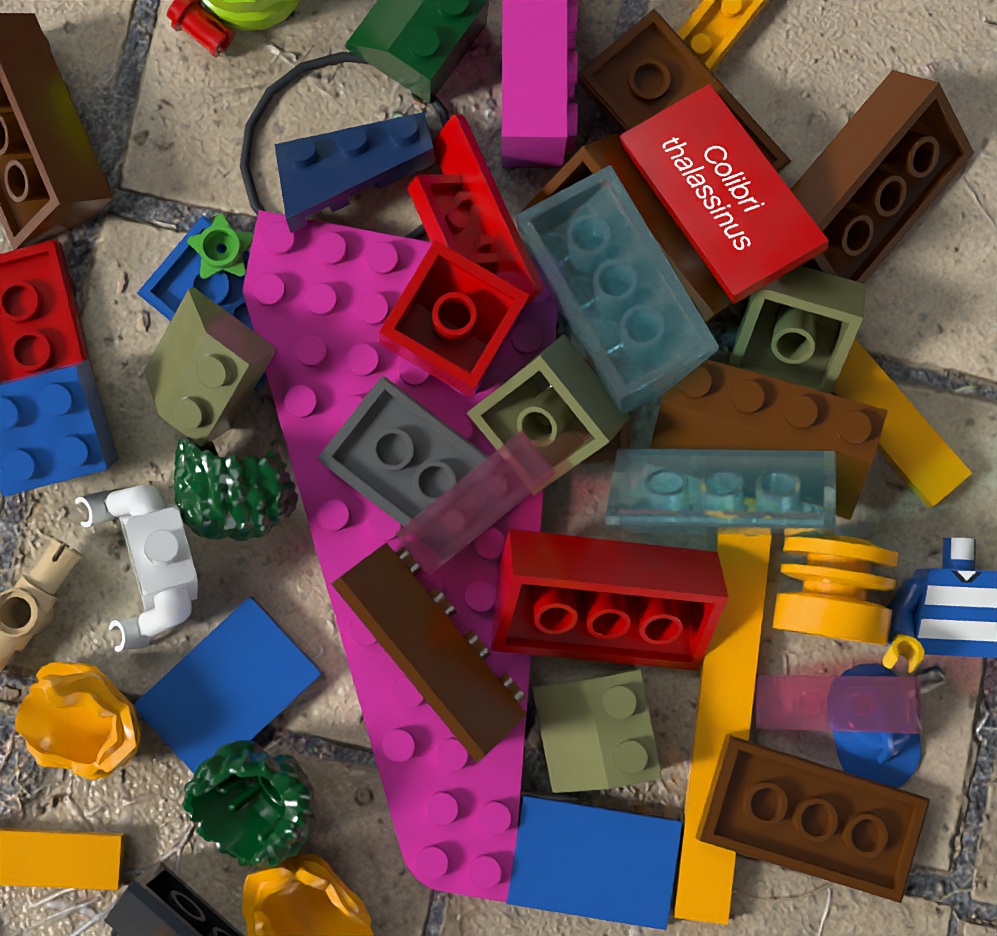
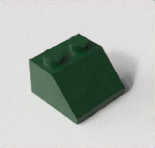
(419, 40)

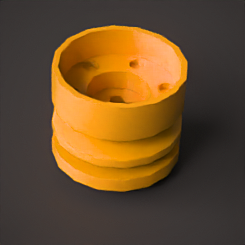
(836, 589)

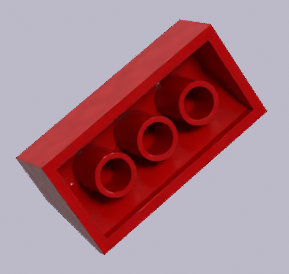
(606, 600)

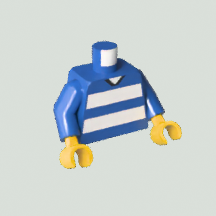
(945, 610)

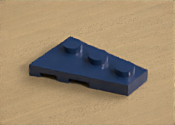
(338, 164)

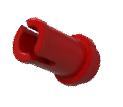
(200, 25)

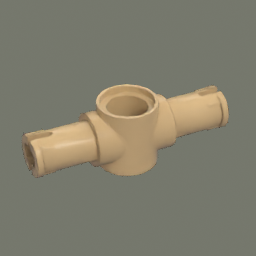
(40, 592)

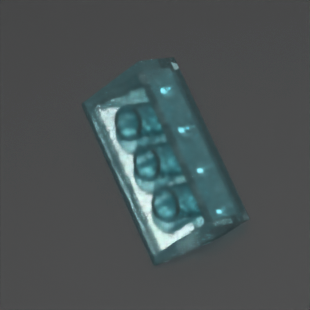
(615, 289)
(723, 492)

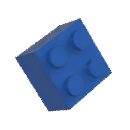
(52, 429)

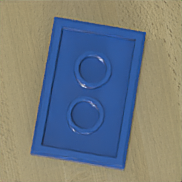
(182, 271)
(228, 685)
(594, 862)

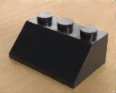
(165, 906)

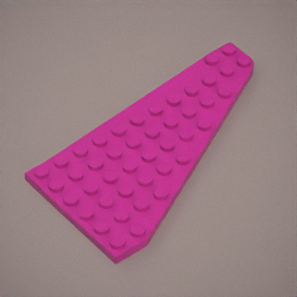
(322, 307)

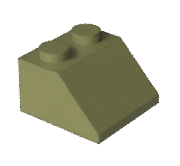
(800, 328)
(205, 368)
(555, 405)
(597, 732)

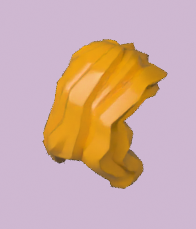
(78, 721)
(302, 900)

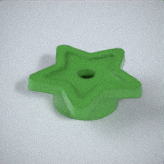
(208, 242)

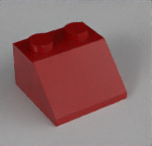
(452, 318)

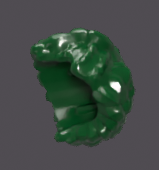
(231, 494)
(251, 804)

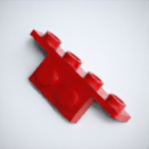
(468, 210)

